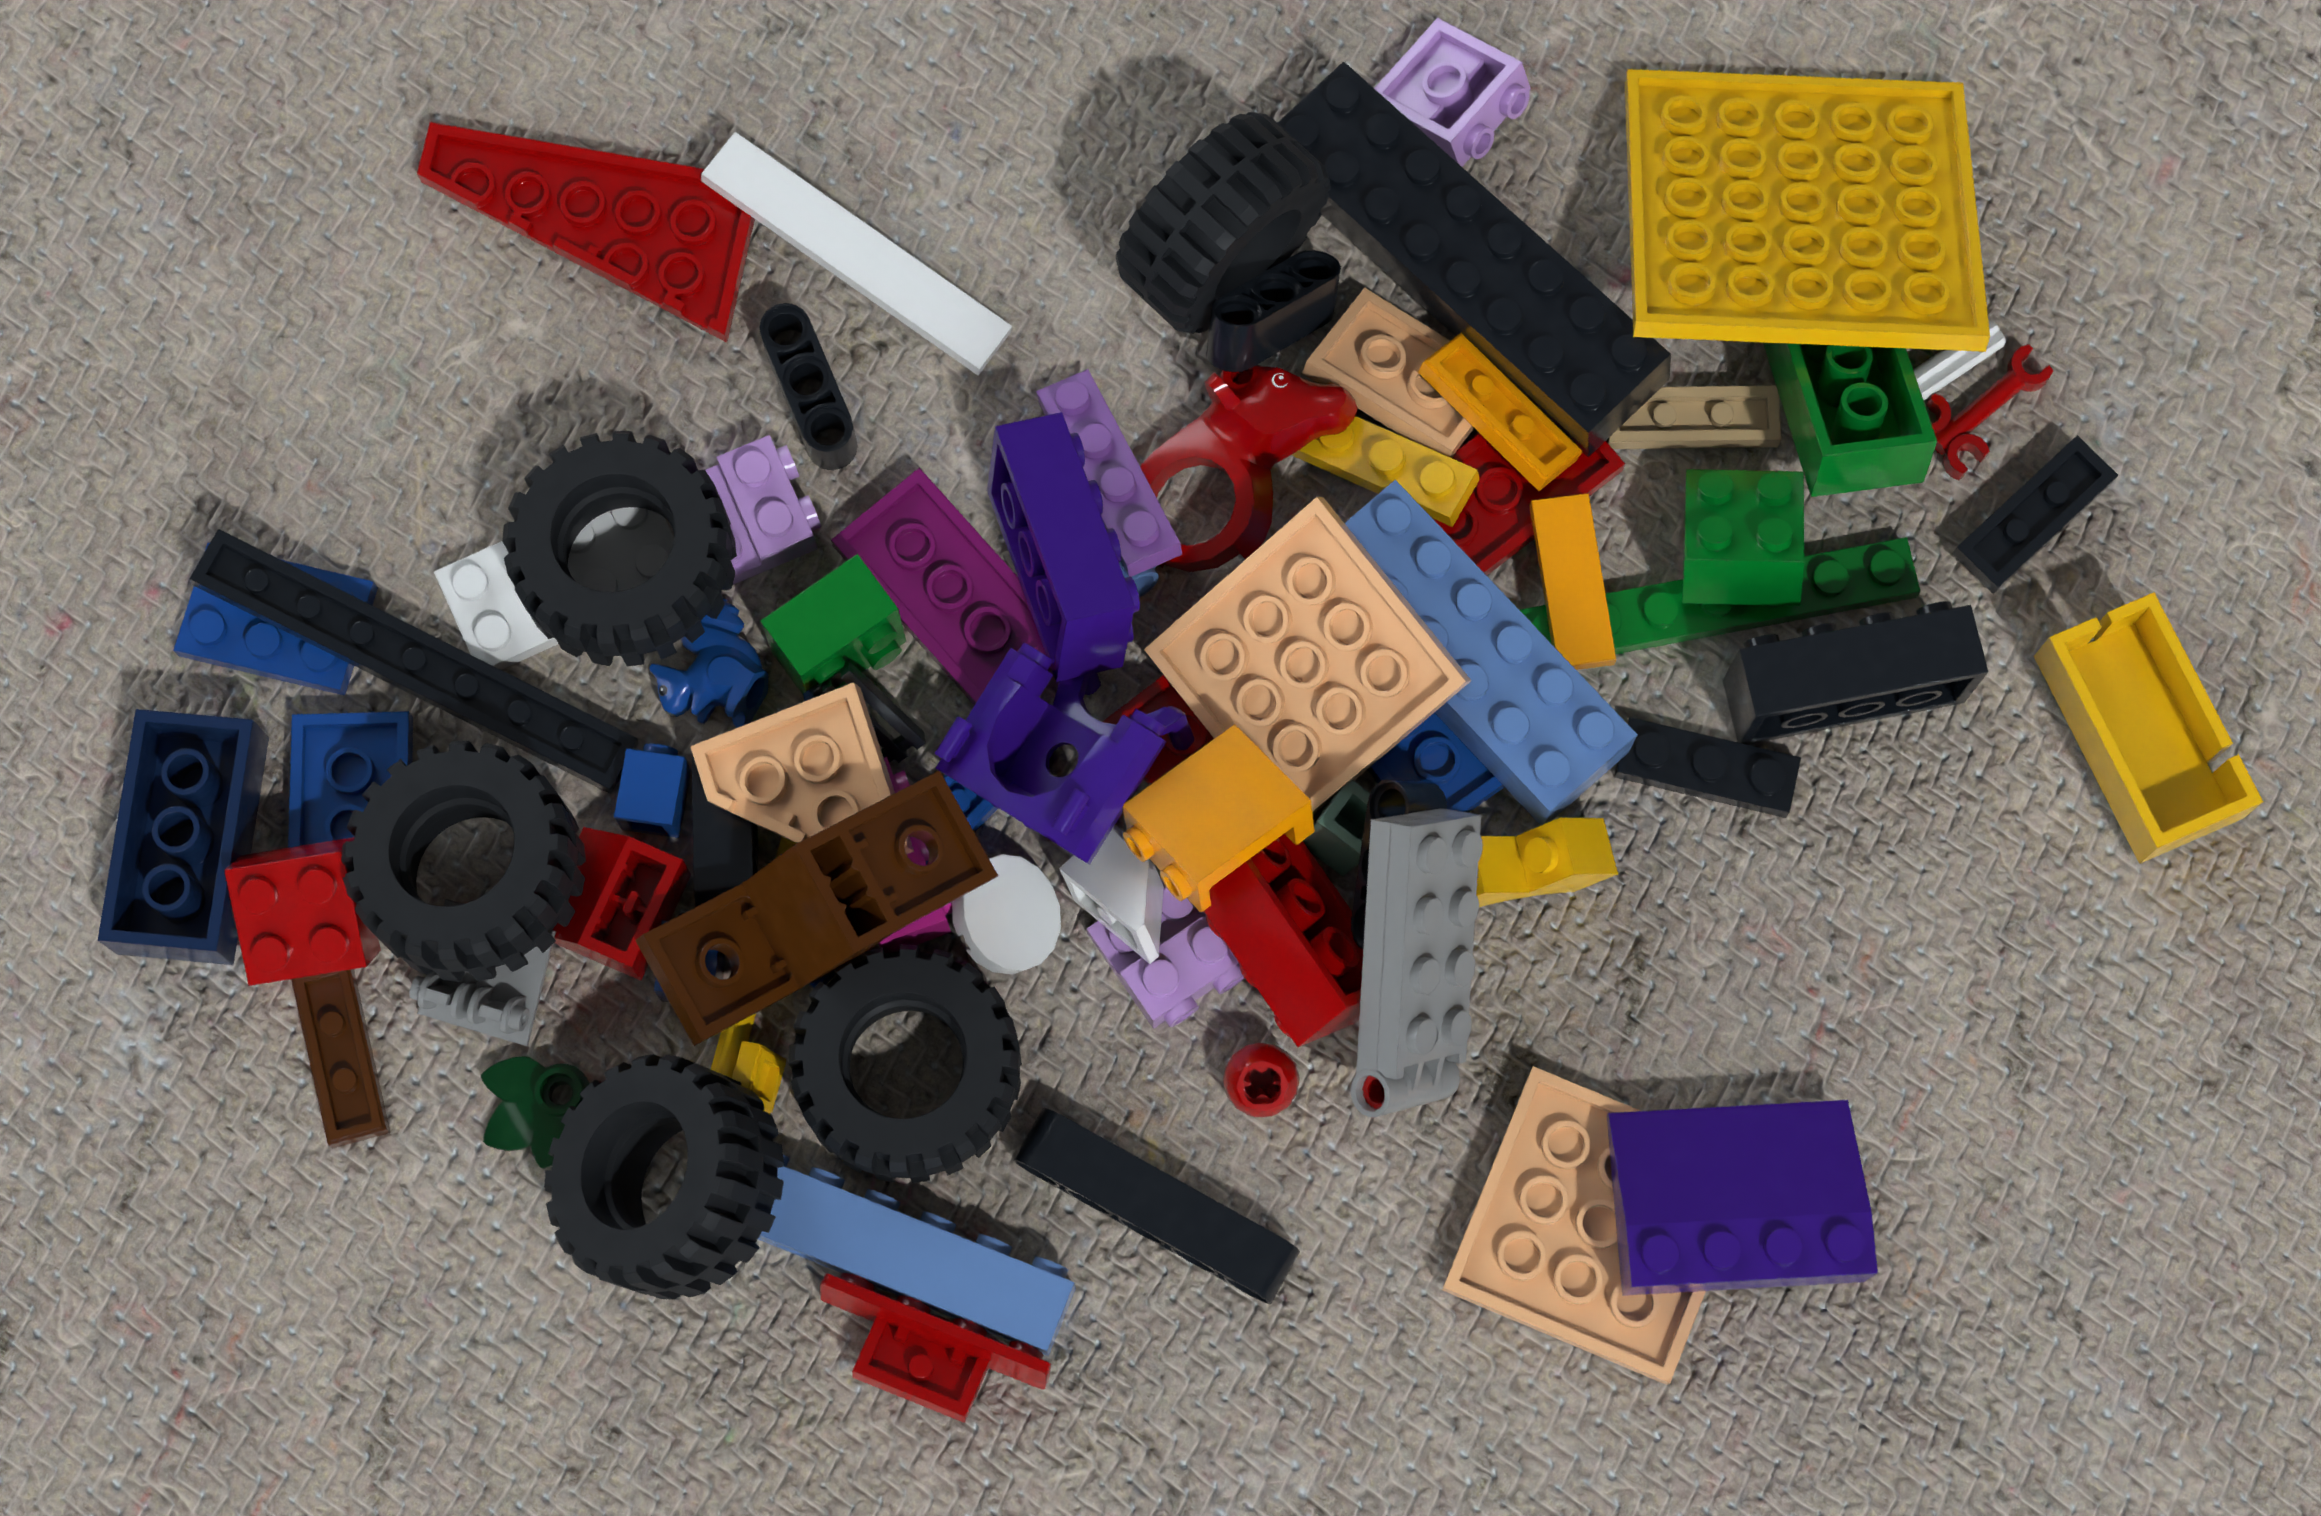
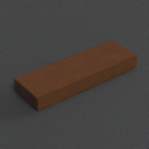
(341, 1057)

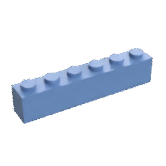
(920, 1258)

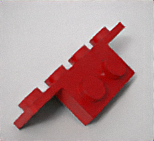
(924, 1355)

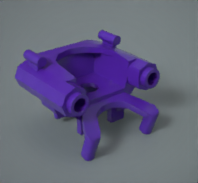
(1013, 732)

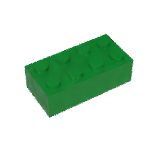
(1853, 415)

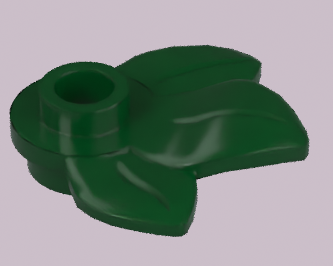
(527, 1108)

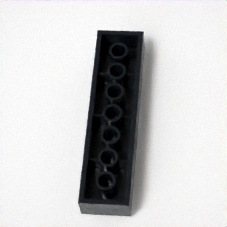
(1475, 262)

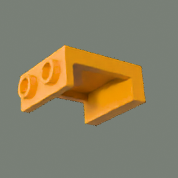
(1214, 815)

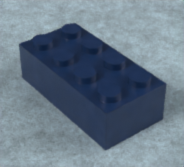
(179, 825)

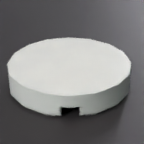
(1011, 918)

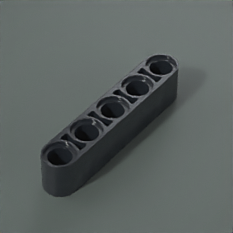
(1156, 1205)

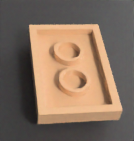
(1377, 359)

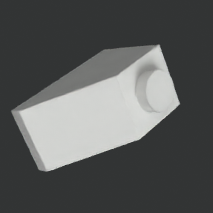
(1120, 893)

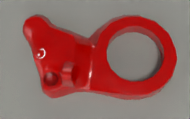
(1247, 429)

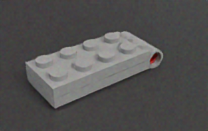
(1417, 959)

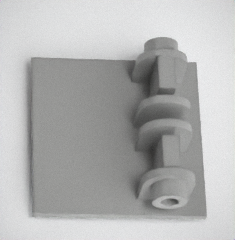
(494, 1006)

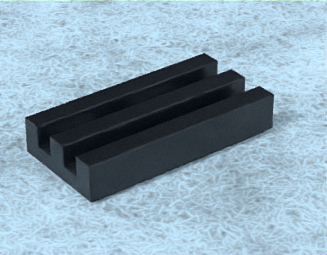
(892, 748)

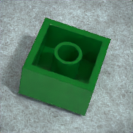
(1743, 537)
(835, 622)

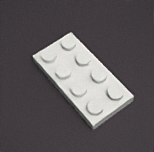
(607, 556)

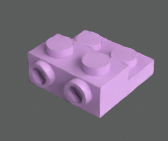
(1456, 89)
(763, 508)
(1188, 963)

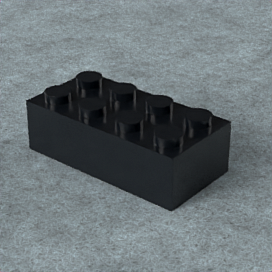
(1854, 673)

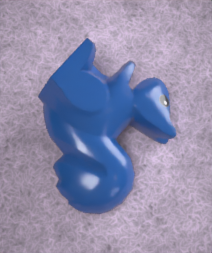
(722, 674)

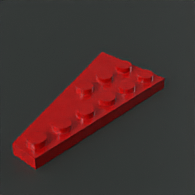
(611, 213)

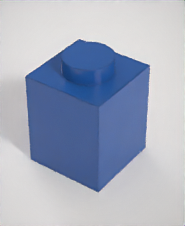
(653, 791)

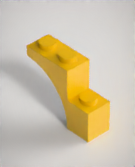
(1545, 860)

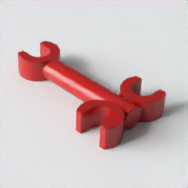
(1954, 434)

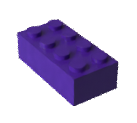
(1061, 546)

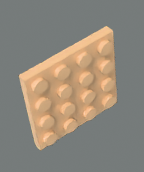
(1309, 656)
(1548, 1236)

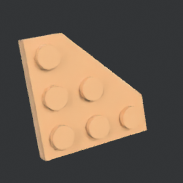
(798, 766)

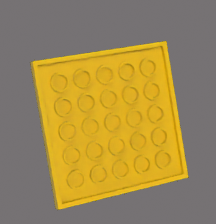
(1803, 211)

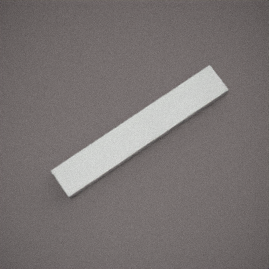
(856, 253)

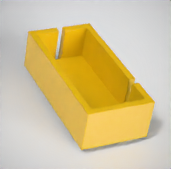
(2146, 727)

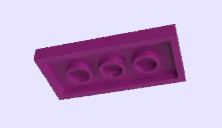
(943, 580)

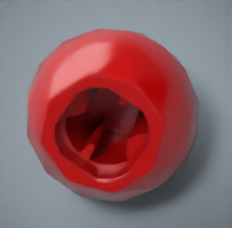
(1261, 1080)

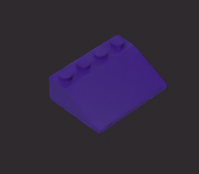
(1739, 1198)

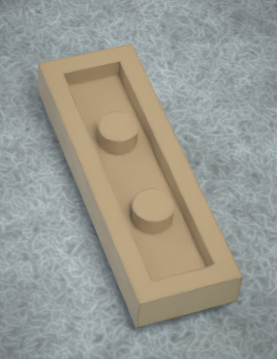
(1704, 419)

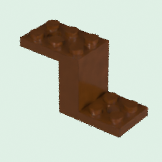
(817, 907)

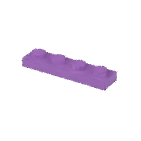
(1126, 495)

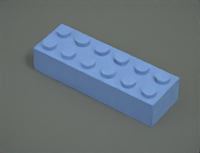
(1526, 704)

